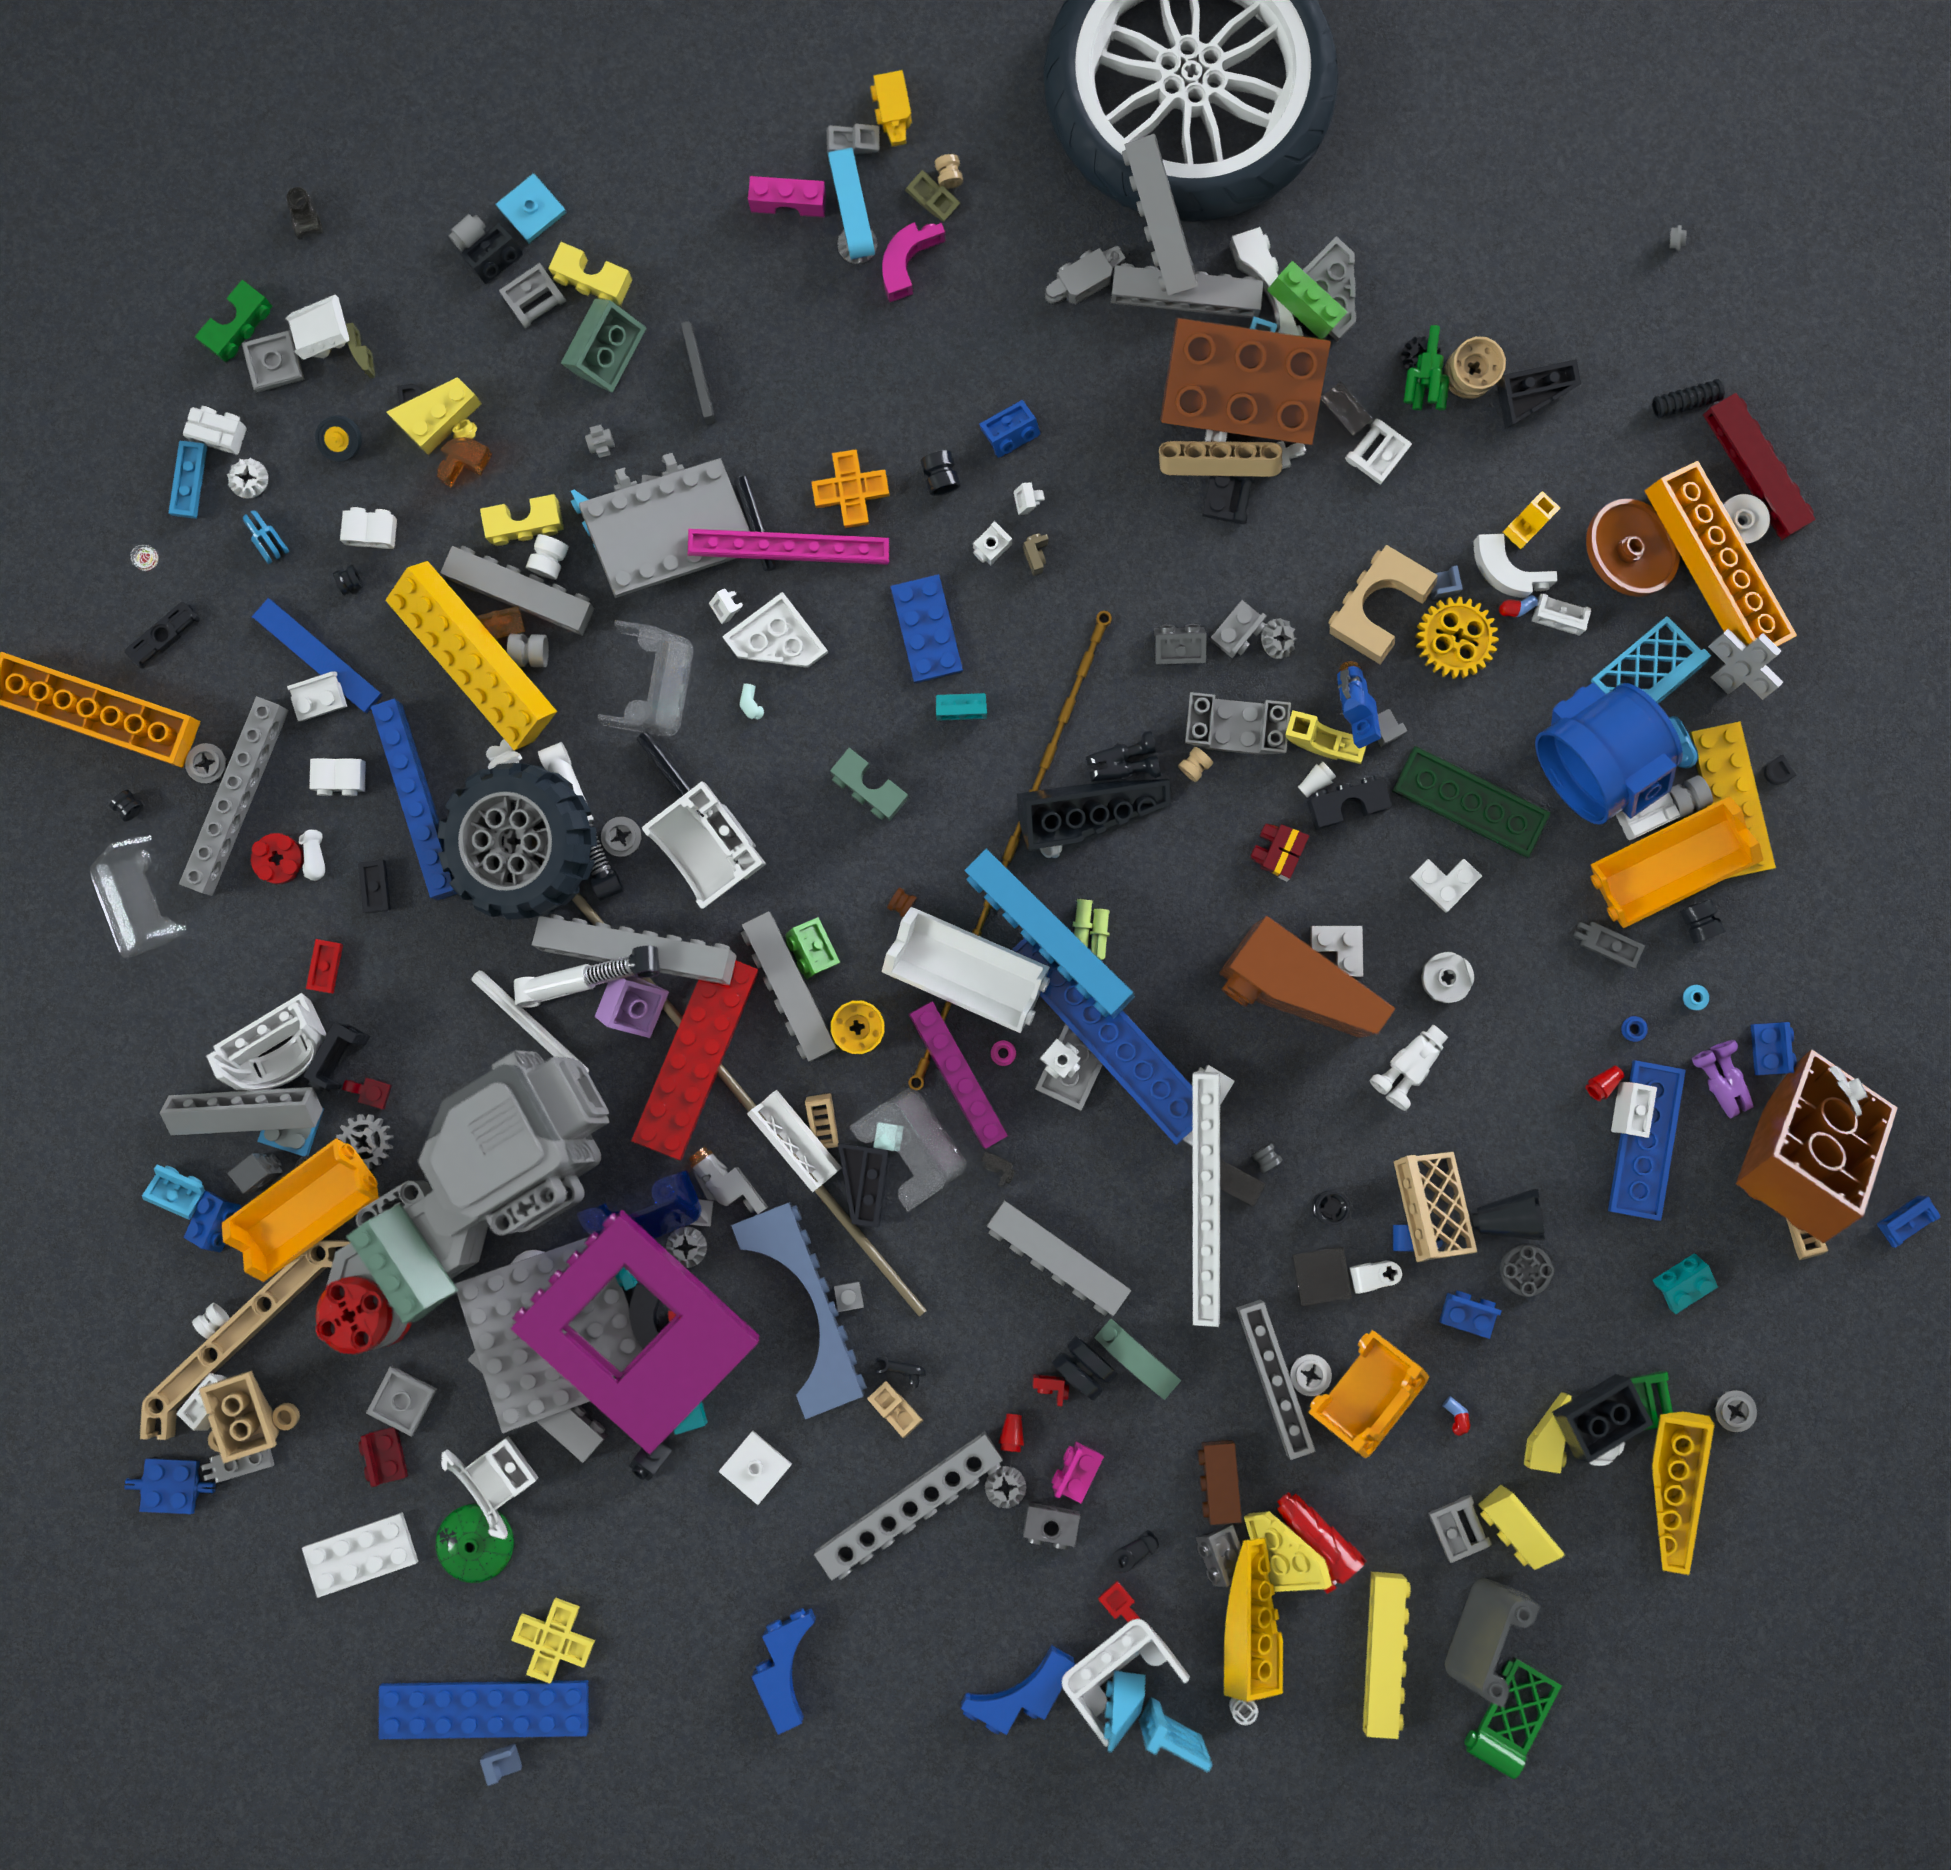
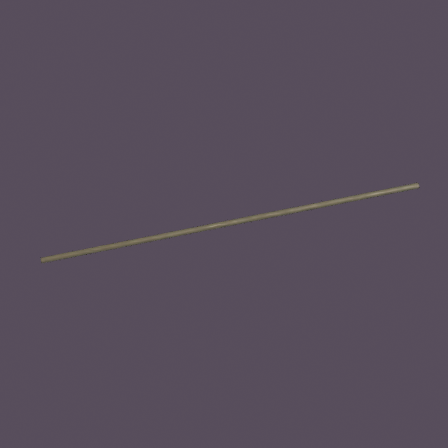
(749, 1105)

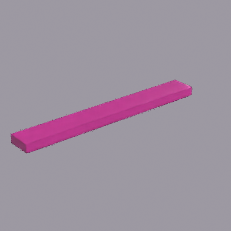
(788, 546)

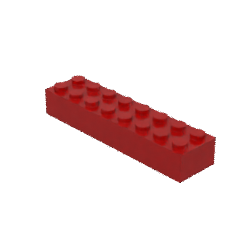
(693, 1063)

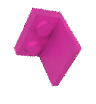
(1078, 1472)

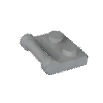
(529, 288)
(1452, 1533)

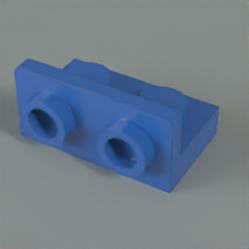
(1010, 428)
(1773, 1048)
(1469, 1315)

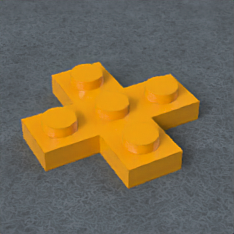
(850, 488)

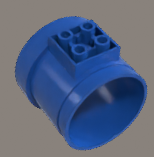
(1609, 752)

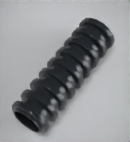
(1688, 398)

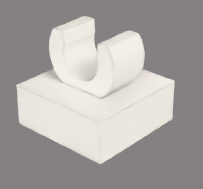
(1026, 498)
(724, 606)

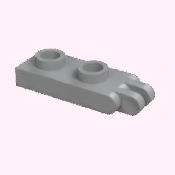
(237, 1467)

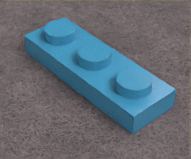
(187, 479)

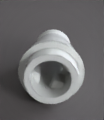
(1317, 779)

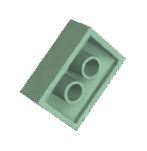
(603, 344)

